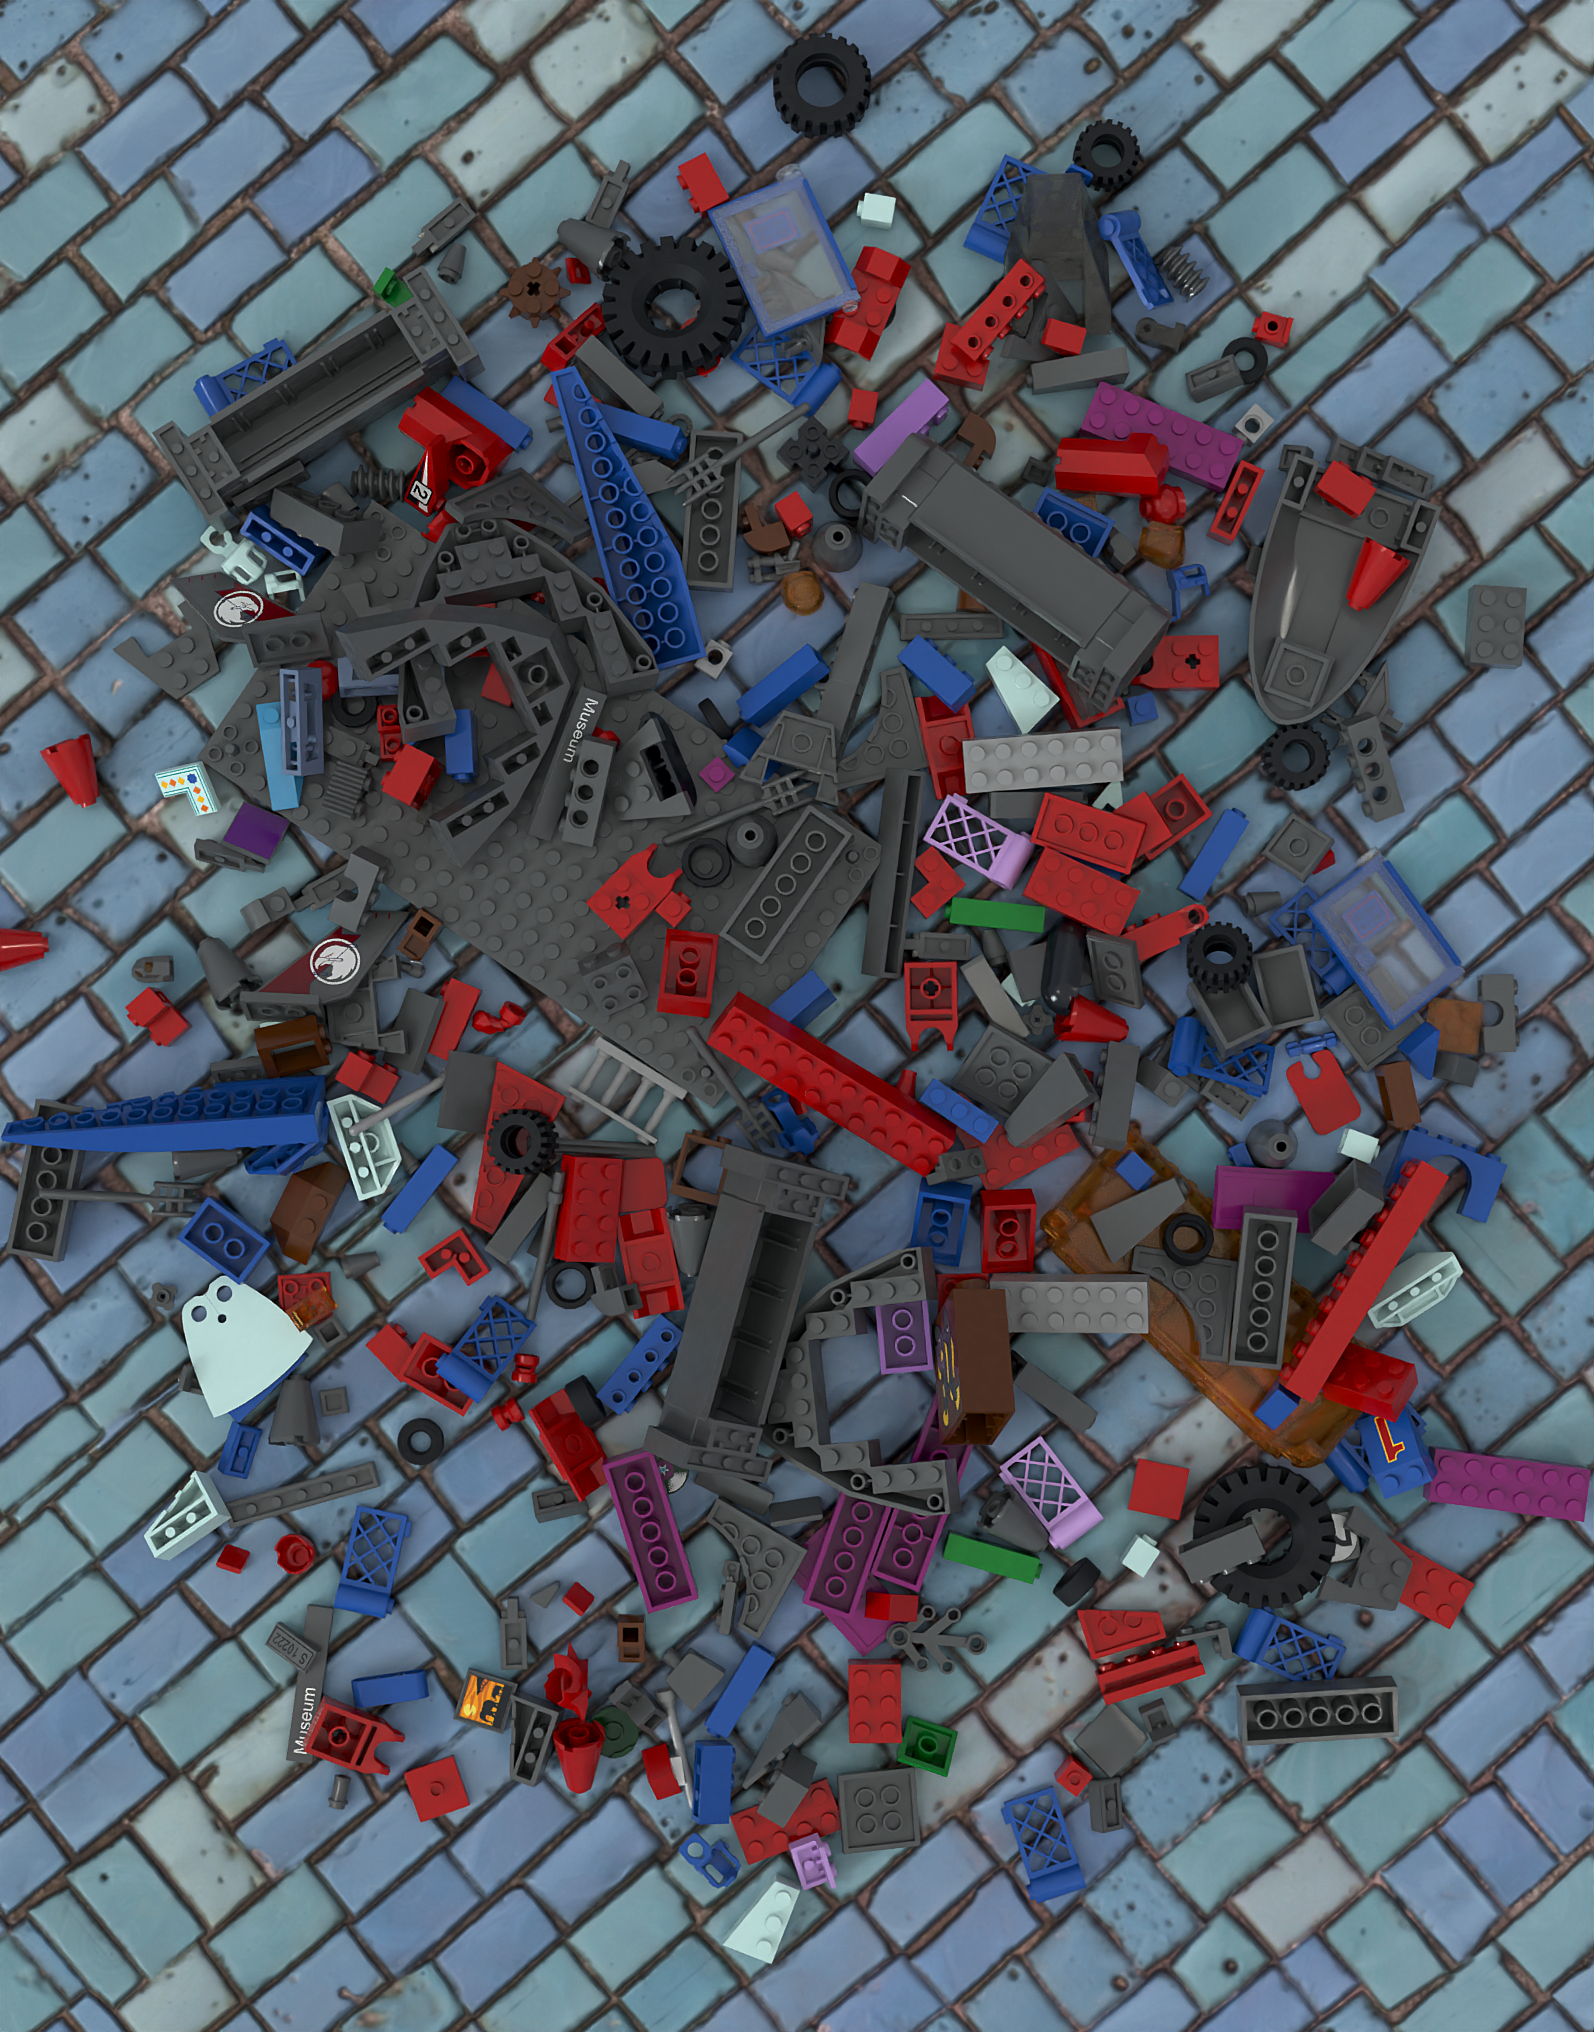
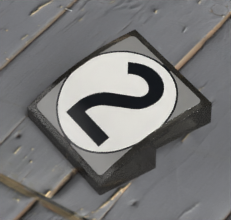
(1347, 1543)

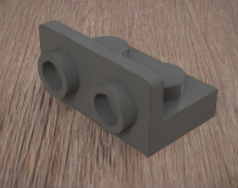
(958, 1166)

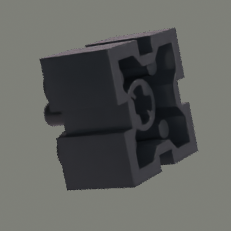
(812, 454)

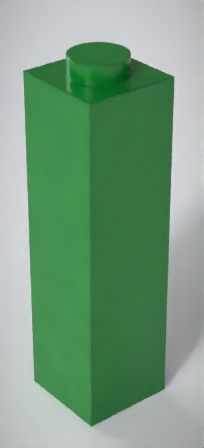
(995, 915)
(991, 1557)

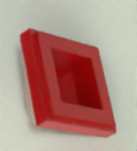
(577, 272)

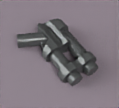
(783, 564)

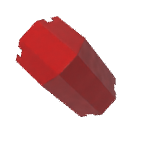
(471, 448)
(1112, 466)

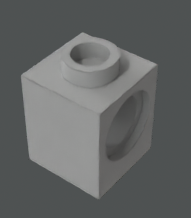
(1259, 418)
(709, 669)

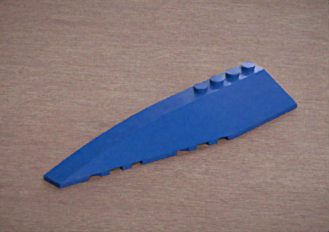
(632, 543)
(216, 1118)

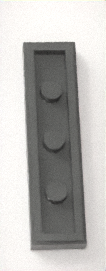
(951, 626)

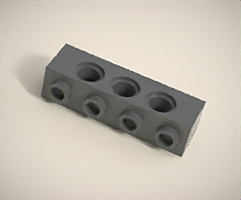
(603, 753)
(1389, 801)

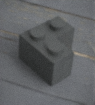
(788, 1787)

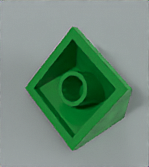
(927, 1746)

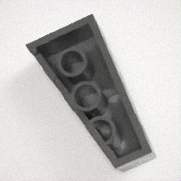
(324, 521)

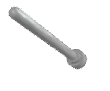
(398, 1105)
(666, 1697)

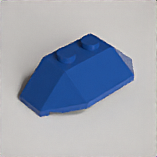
(287, 1158)

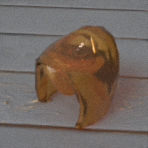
(1163, 545)
(802, 593)

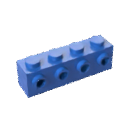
(640, 1365)

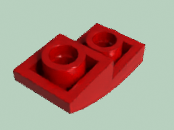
(389, 731)

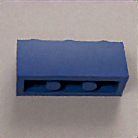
(281, 542)
(937, 673)
(958, 1110)
(713, 1782)

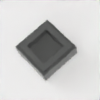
(334, 1401)

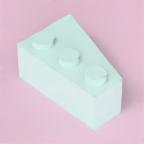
(1020, 690)
(188, 1519)
(764, 1922)

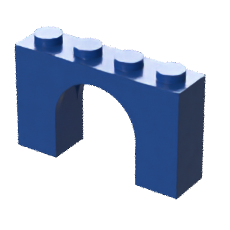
(1482, 1172)

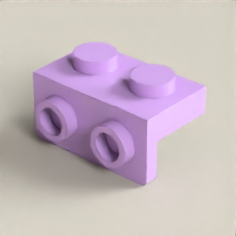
(812, 1862)

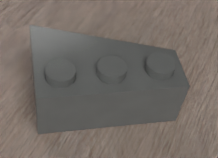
(531, 1736)

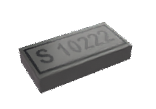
(292, 1647)

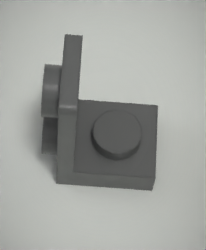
(1220, 1643)

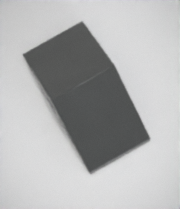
(1455, 1069)

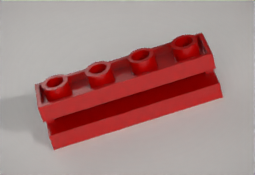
(1149, 1672)

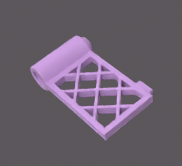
(1008, 861)
(1072, 1521)

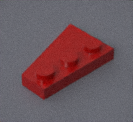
(1119, 1630)

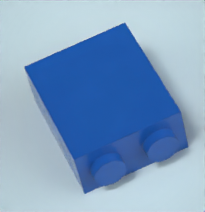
(463, 748)
(803, 1001)

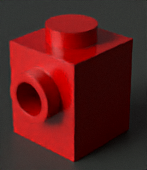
(674, 908)

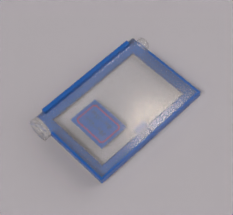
(784, 254)
(1386, 939)

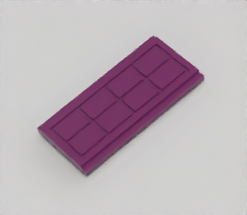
(1265, 1188)
(861, 1631)

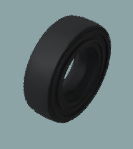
(1258, 352)
(715, 719)
(354, 720)
(420, 1425)

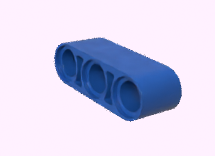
(390, 1688)

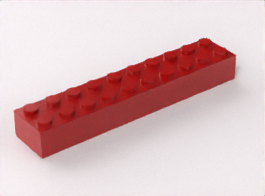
(831, 1084)
(1362, 1279)

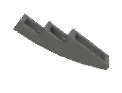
(1380, 468)
(1224, 1095)

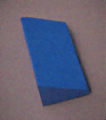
(239, 1450)

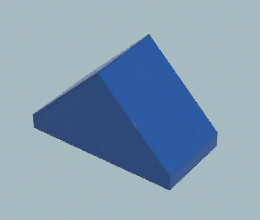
(1421, 1049)
(1277, 1405)

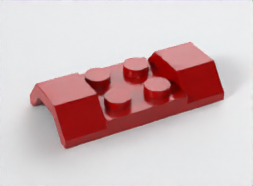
(879, 283)
(942, 744)
(650, 1261)
(570, 1443)

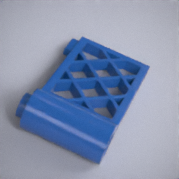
(1123, 230)
(989, 238)
(813, 388)
(215, 393)
(1334, 974)
(1187, 1055)
(467, 1374)
(1350, 1466)
(364, 1596)
(1261, 1629)
(1056, 1878)

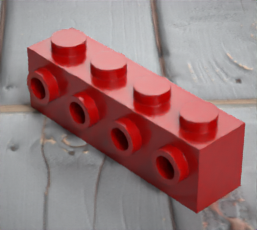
(1000, 308)

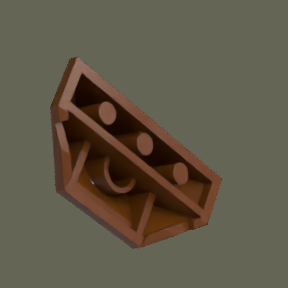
(307, 1209)

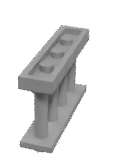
(649, 1079)

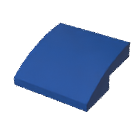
(742, 748)

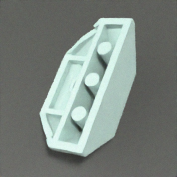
(372, 1153)
(1414, 1288)

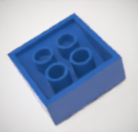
(1074, 520)

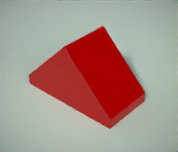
(1063, 337)
(891, 1606)
(660, 1771)

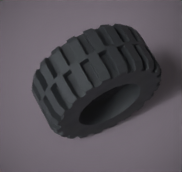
(822, 53)

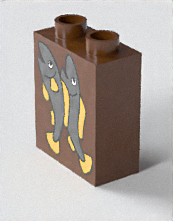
(973, 1365)

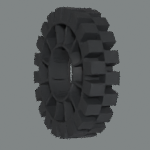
(663, 269)
(1312, 1533)

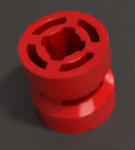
(525, 1374)
(508, 1413)

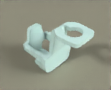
(236, 556)
(275, 585)

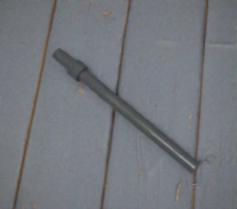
(554, 1197)

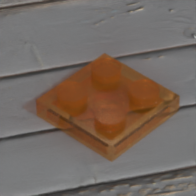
(1458, 1024)

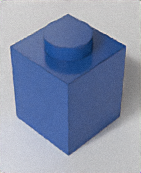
(1141, 709)
(1133, 1171)

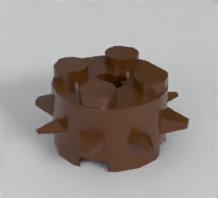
(534, 277)

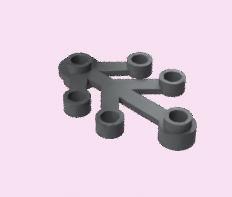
(931, 1638)

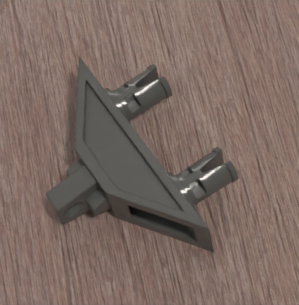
(810, 339)
(1375, 700)

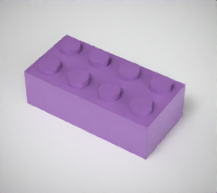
(915, 414)
(904, 1337)

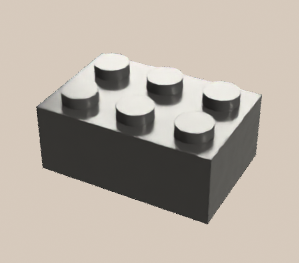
(1495, 627)
(1287, 986)
(1230, 1018)
(1346, 1207)
(1221, 1551)

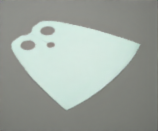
(245, 1351)

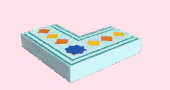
(191, 780)

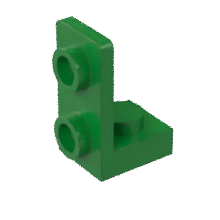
(391, 289)

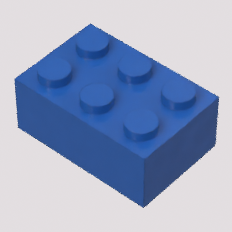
(226, 1240)

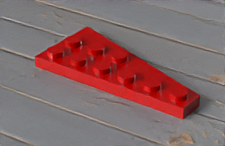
(494, 1186)

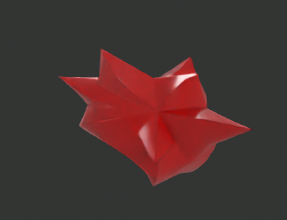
(569, 1683)

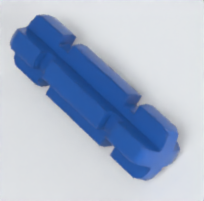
(1311, 1044)

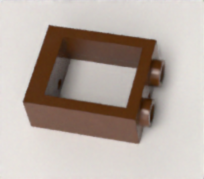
(290, 1034)
(1397, 1095)
(690, 1192)

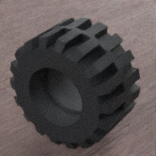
(1119, 139)
(1314, 745)
(1223, 939)
(542, 1141)

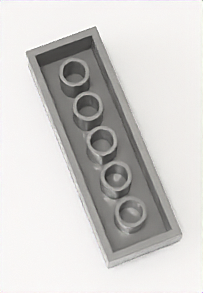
(1042, 759)
(1076, 1302)

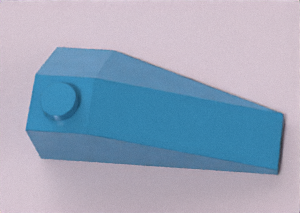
(283, 788)

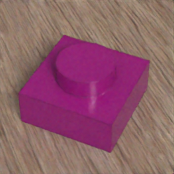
(717, 774)

